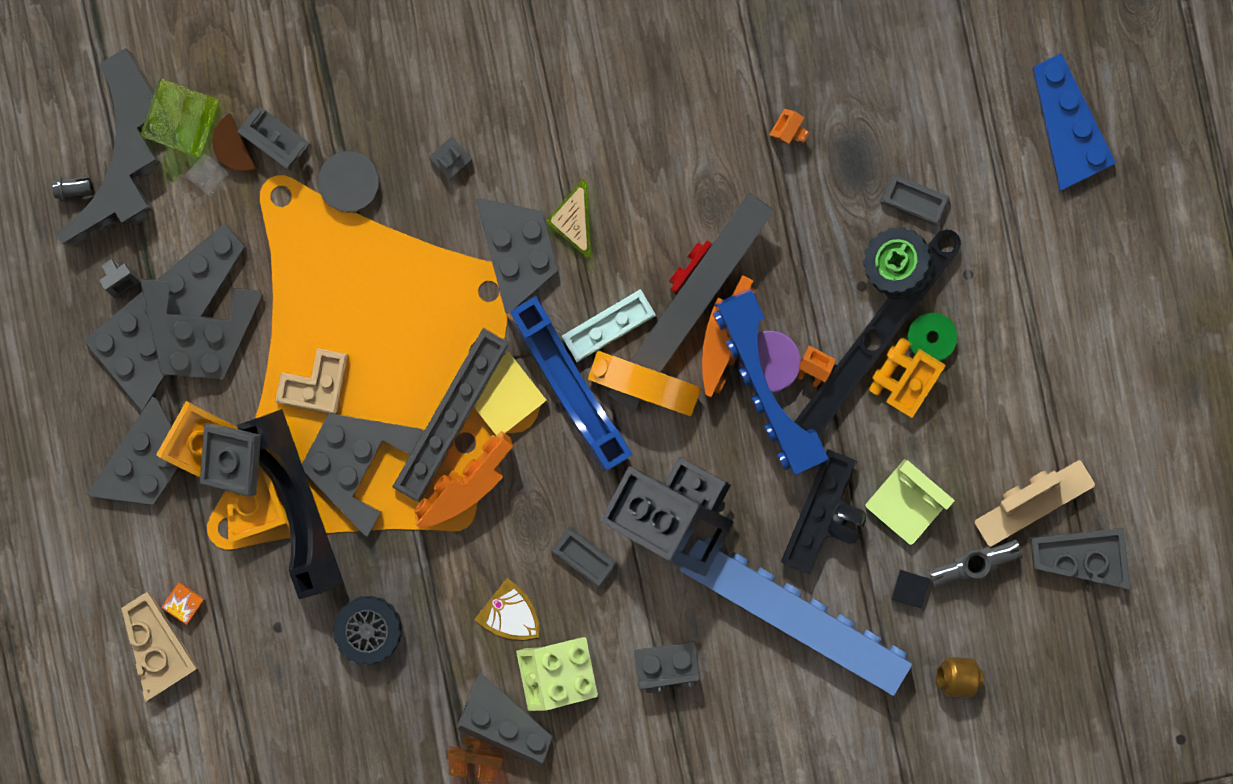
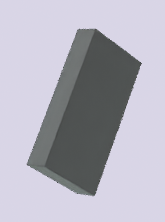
(915, 199)
(584, 556)

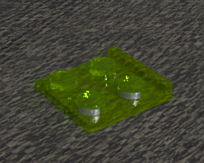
(179, 117)

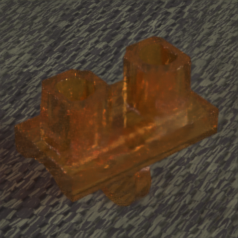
(461, 757)

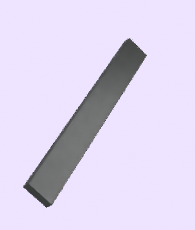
(699, 289)

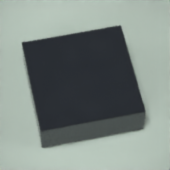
(910, 588)

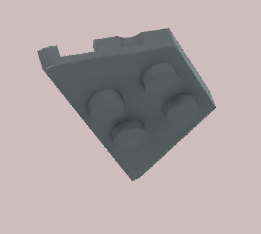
(517, 248)
(135, 469)

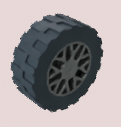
(367, 630)

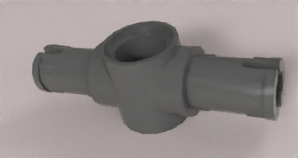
(959, 568)

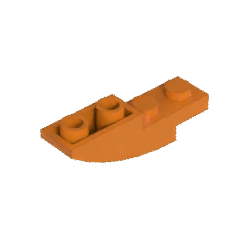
(715, 351)
(458, 493)

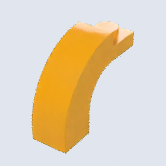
(644, 383)

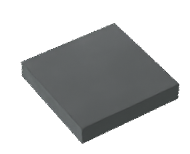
(230, 459)

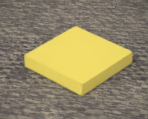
(508, 396)

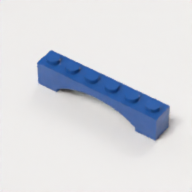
(741, 319)
(568, 384)

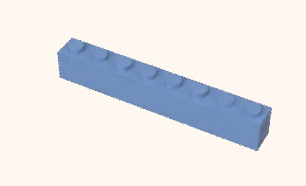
(802, 619)

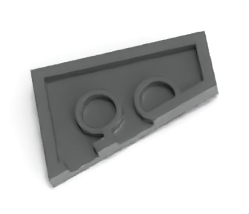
(502, 723)

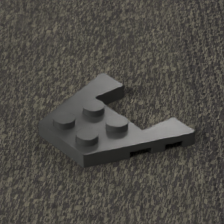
(195, 343)
(344, 455)

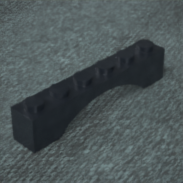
(312, 558)

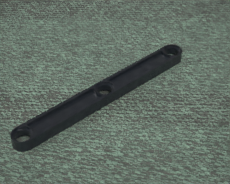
(858, 358)

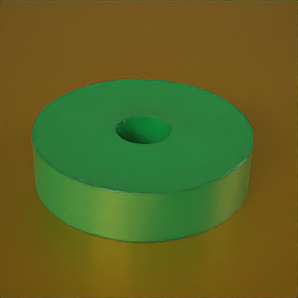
(941, 326)

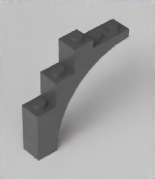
(131, 156)

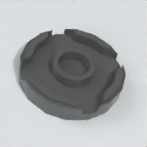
(348, 181)

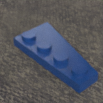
(1070, 126)

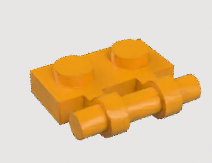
(915, 382)

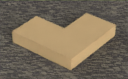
(321, 390)

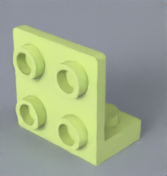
(908, 502)
(557, 674)

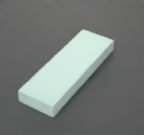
(608, 325)

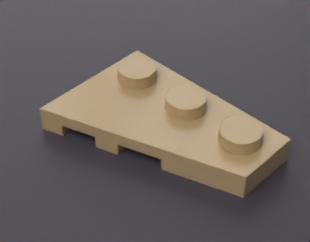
(156, 646)

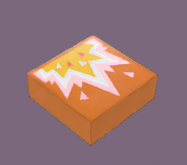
(183, 603)

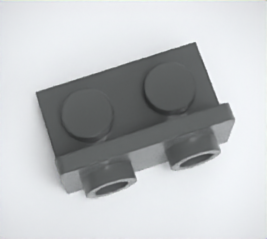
(667, 666)

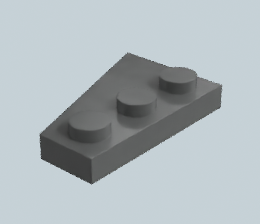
(1084, 555)

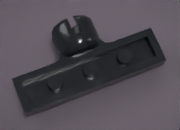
(824, 514)

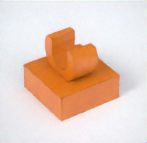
(789, 127)
(816, 364)

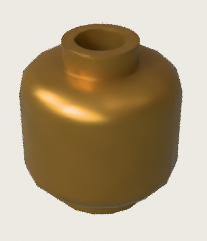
(959, 677)

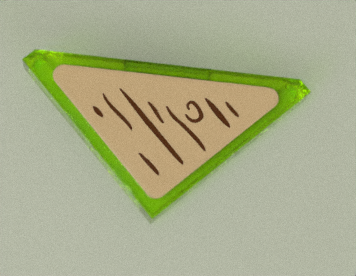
(572, 219)

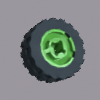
(898, 262)

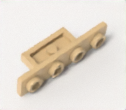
(1033, 502)

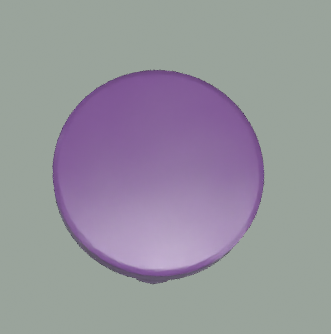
(778, 359)

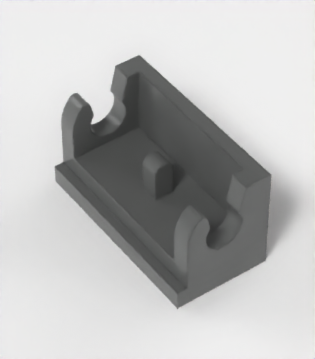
(274, 138)

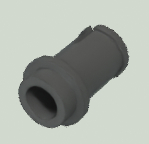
(71, 187)

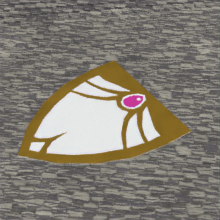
(510, 614)

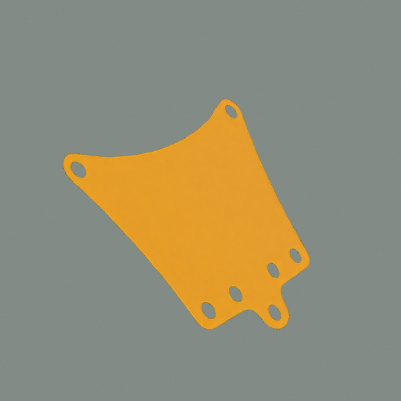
(400, 317)

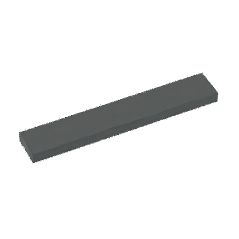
(451, 414)

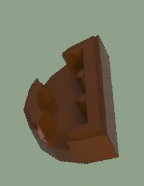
(230, 146)

